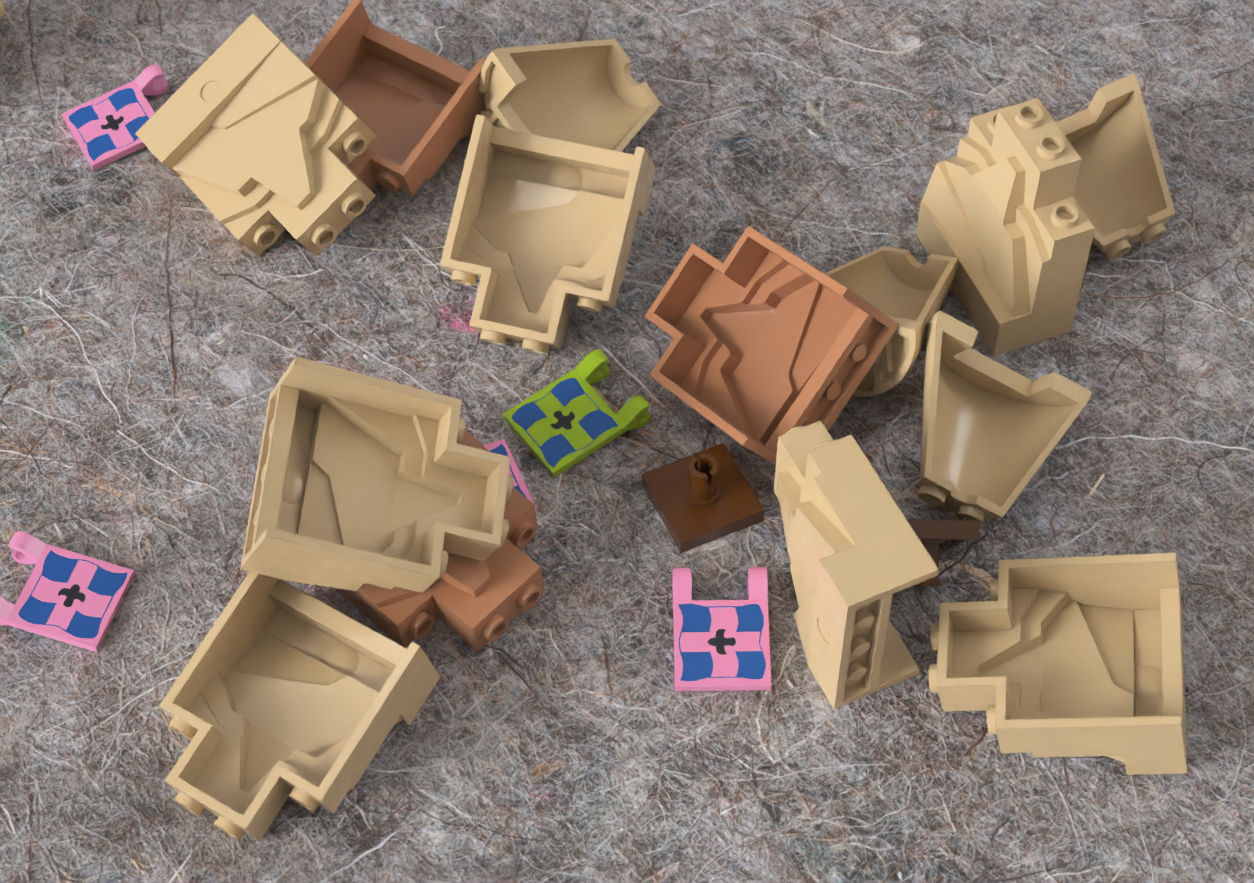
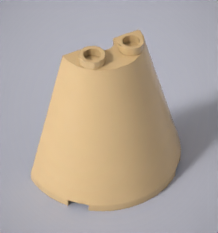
(567, 92)
(1120, 169)
(905, 293)
(985, 424)

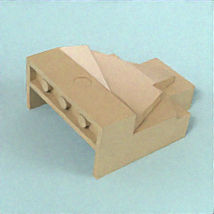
(264, 143)
(1012, 226)
(542, 229)
(369, 484)
(847, 561)
(1073, 659)
(286, 706)

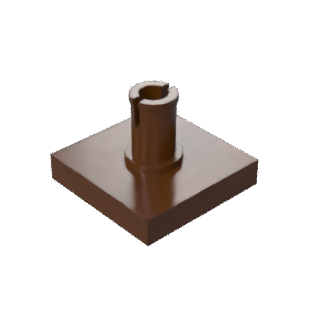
(702, 497)
(935, 531)

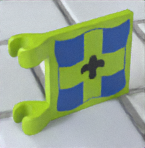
(571, 418)

